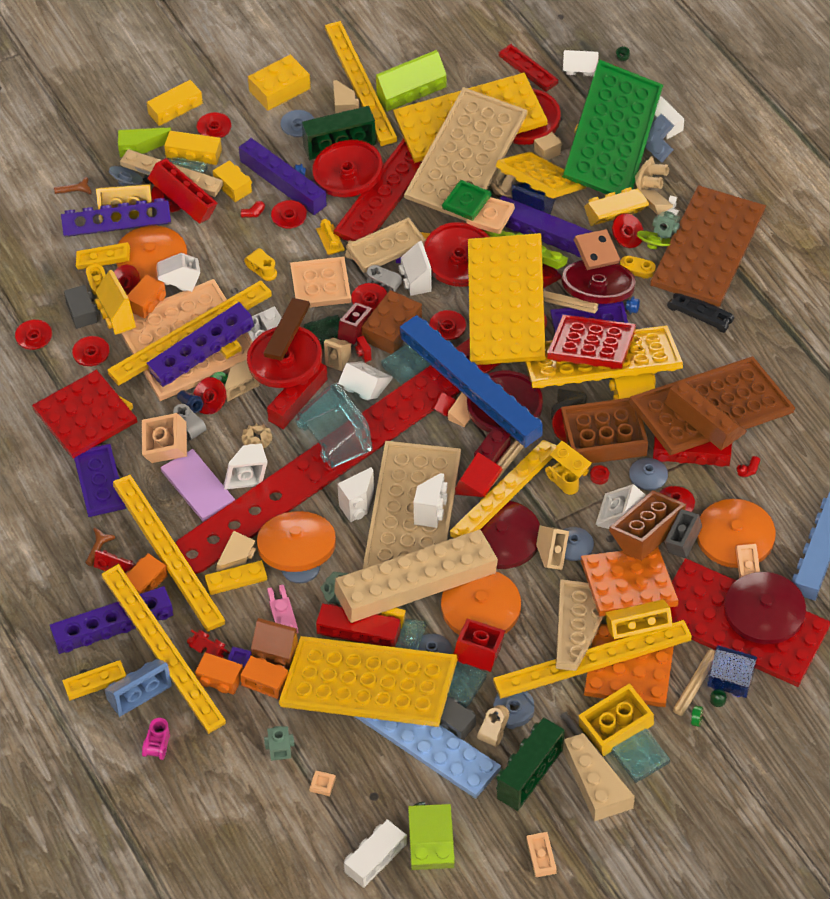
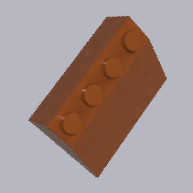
(605, 430)

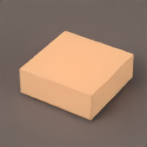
(322, 783)

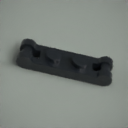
(702, 311)

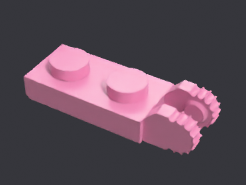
(281, 608)

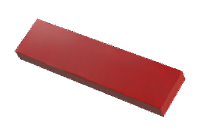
(531, 69)

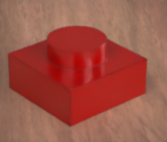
(363, 349)

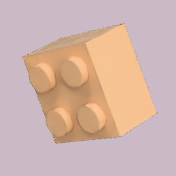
(164, 438)

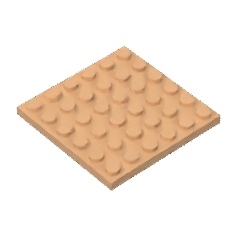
(171, 315)

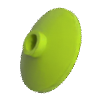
(653, 240)

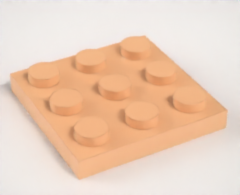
(321, 281)

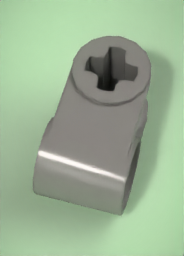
(385, 278)
(194, 424)

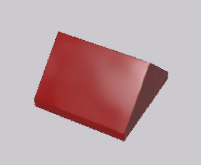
(478, 477)

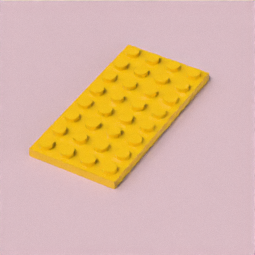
(423, 120)
(506, 299)
(649, 352)
(369, 681)

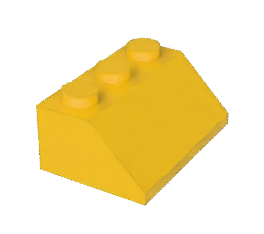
(124, 194)
(614, 204)
(114, 304)

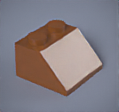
(274, 642)

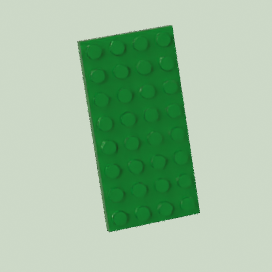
(612, 129)

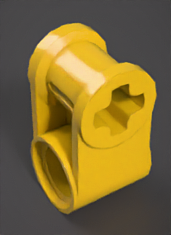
(261, 264)
(563, 478)

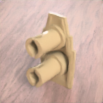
(644, 176)
(501, 186)

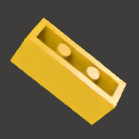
(174, 102)
(193, 147)
(638, 619)

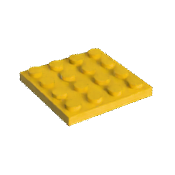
(538, 174)

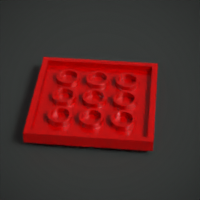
(591, 342)
(84, 413)

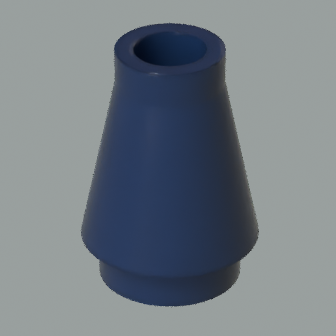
(193, 401)

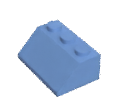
(138, 686)

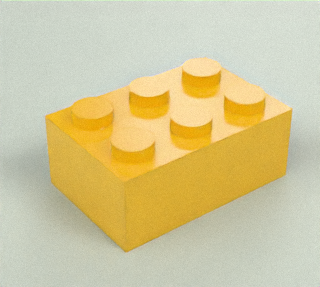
(279, 82)
(616, 719)

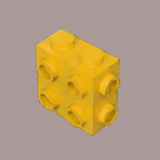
(631, 385)

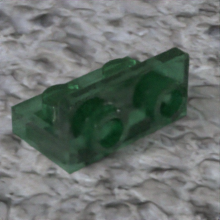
(324, 328)

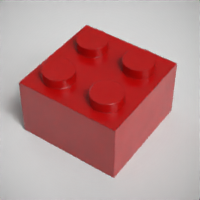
(479, 645)

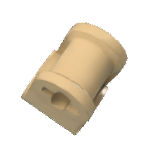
(493, 728)

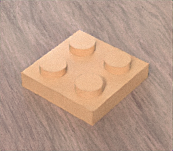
(493, 215)

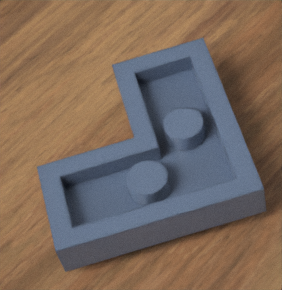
(655, 141)

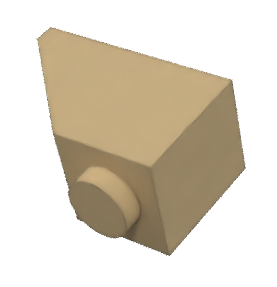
(344, 98)
(337, 353)
(239, 381)
(552, 546)
(236, 552)

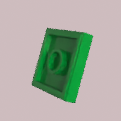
(466, 200)

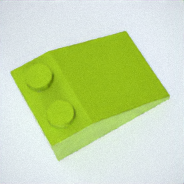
(431, 837)

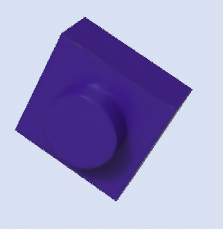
(239, 656)

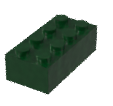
(342, 126)
(530, 763)

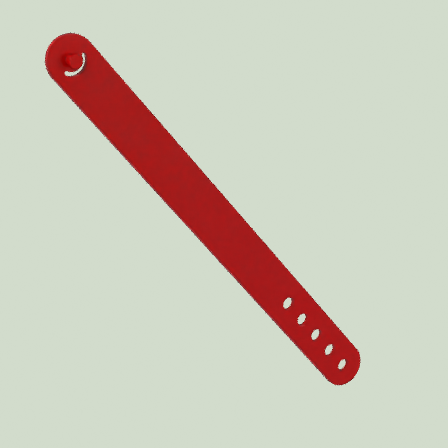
(310, 473)

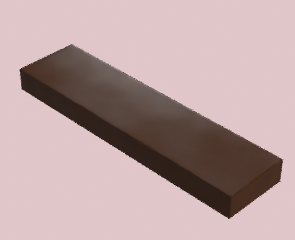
(286, 329)

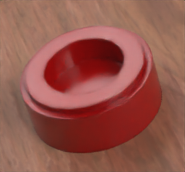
(599, 474)

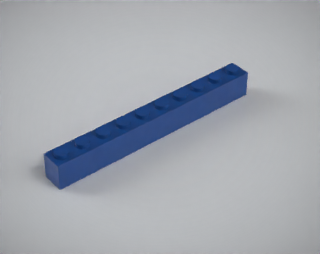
(471, 381)

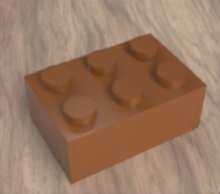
(384, 324)

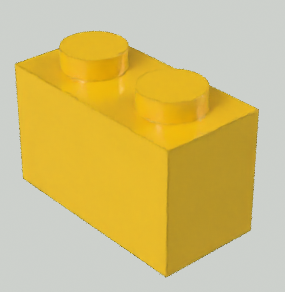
(235, 182)

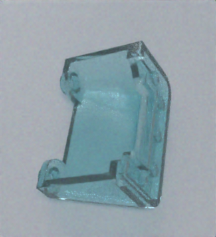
(336, 426)

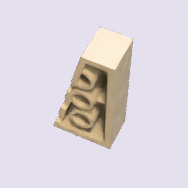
(597, 781)

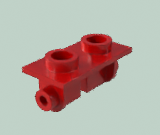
(106, 561)
(200, 641)

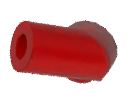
(257, 208)
(751, 469)

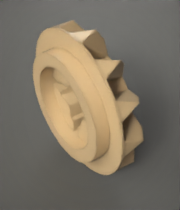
(265, 435)

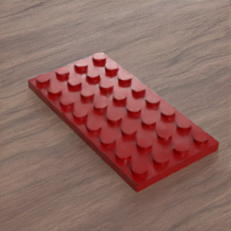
(701, 606)

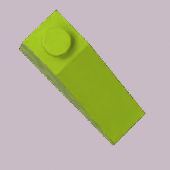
(141, 139)

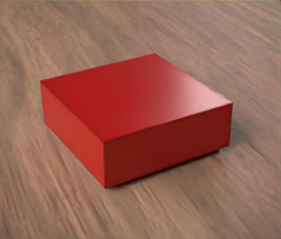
(443, 404)

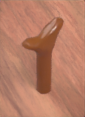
(82, 186)
(100, 540)

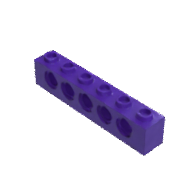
(71, 229)
(174, 360)
(101, 619)

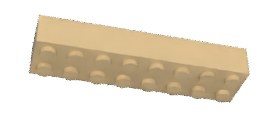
(415, 575)

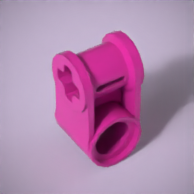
(156, 742)

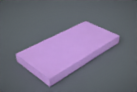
(197, 485)

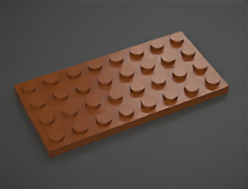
(708, 245)
(738, 389)

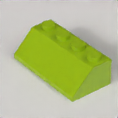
(411, 81)

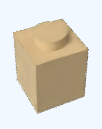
(548, 146)

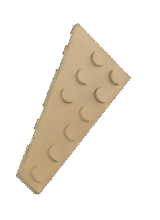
(576, 623)

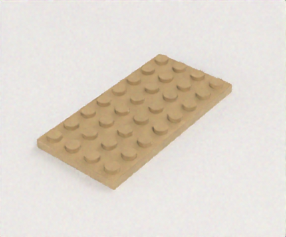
(466, 148)
(392, 520)

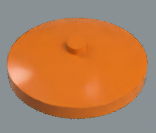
(151, 246)
(734, 524)
(296, 541)
(487, 600)

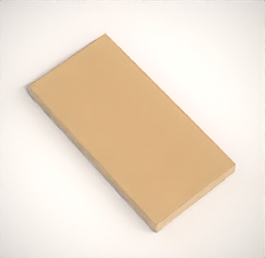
(385, 244)

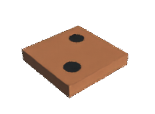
(596, 249)

